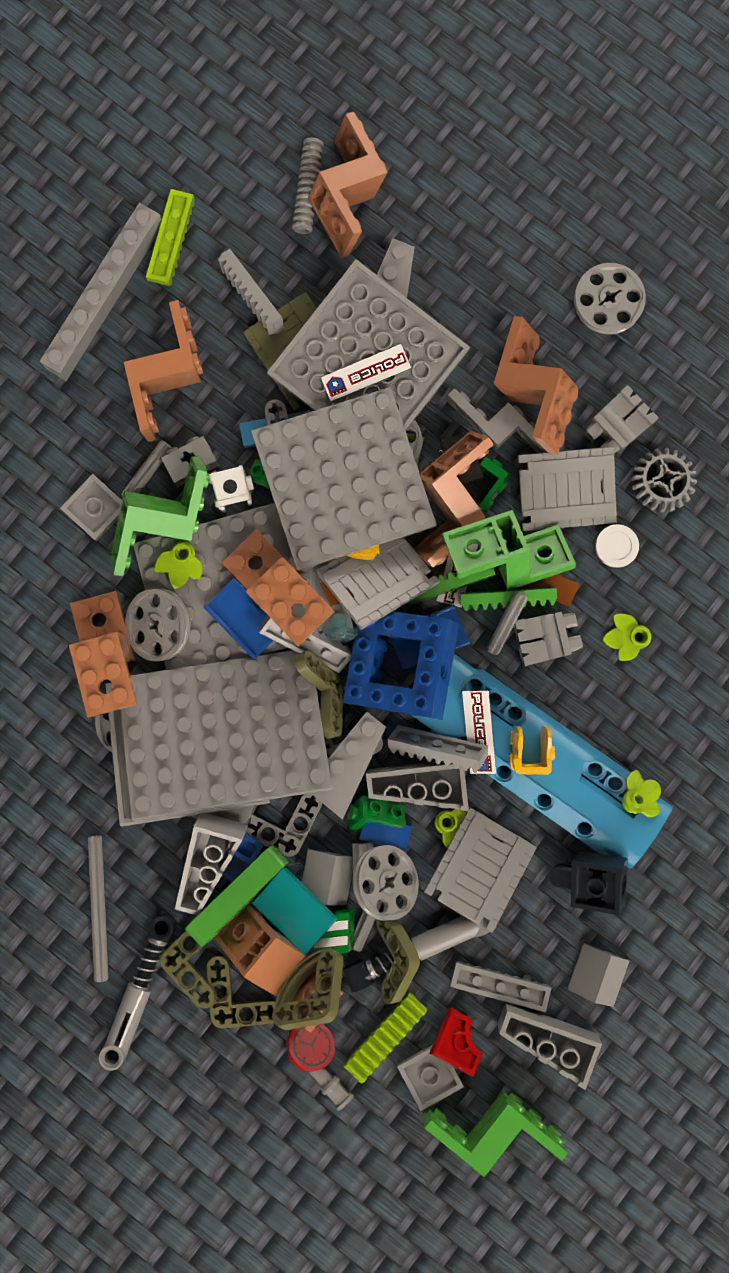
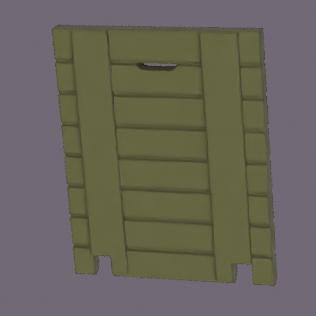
(271, 346)

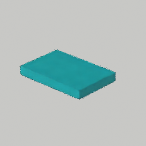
(295, 910)

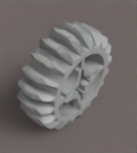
(665, 489)

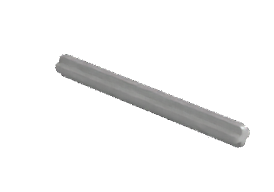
(98, 913)

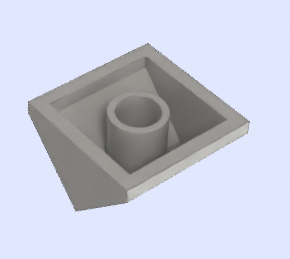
(328, 876)
(598, 975)

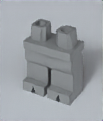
(611, 424)
(553, 636)

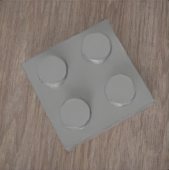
(93, 507)
(429, 1078)

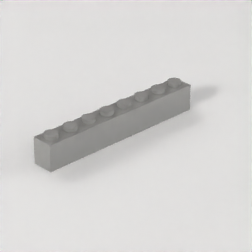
(102, 292)

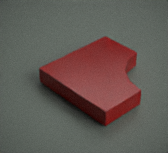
(455, 1044)

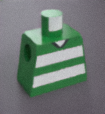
(340, 934)

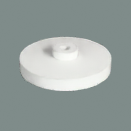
(617, 546)

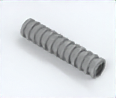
(308, 172)

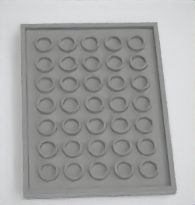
(213, 544)
(223, 736)

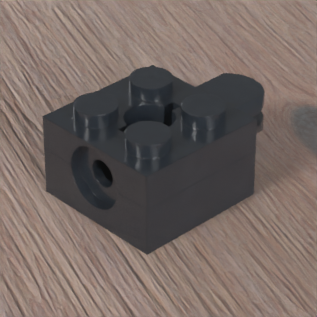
(590, 890)

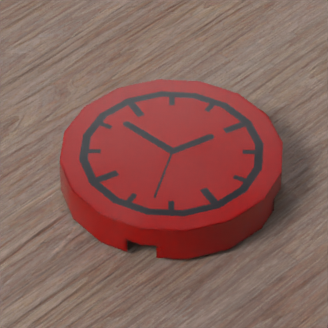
(310, 1050)

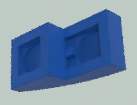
(386, 835)
(243, 857)

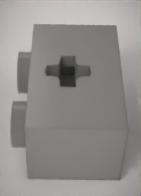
(176, 460)

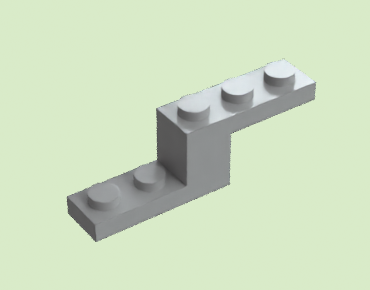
(500, 427)

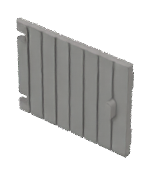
(568, 488)
(378, 583)
(480, 869)

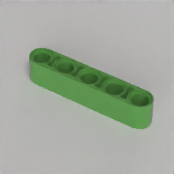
(236, 896)

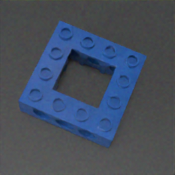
(433, 667)

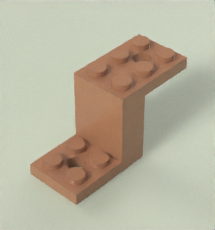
(347, 184)
(163, 372)
(536, 385)
(450, 495)
(278, 588)
(102, 654)
(265, 955)

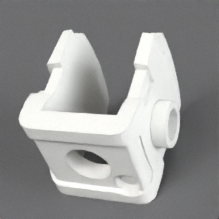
(243, 482)

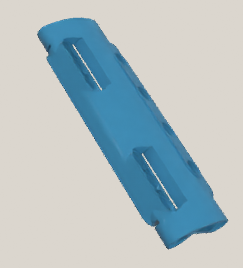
(572, 796)

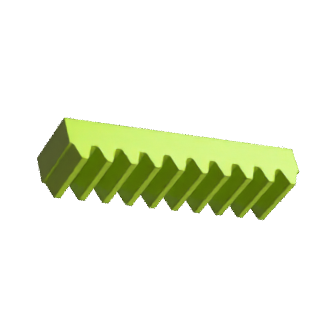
(170, 237)
(385, 1037)

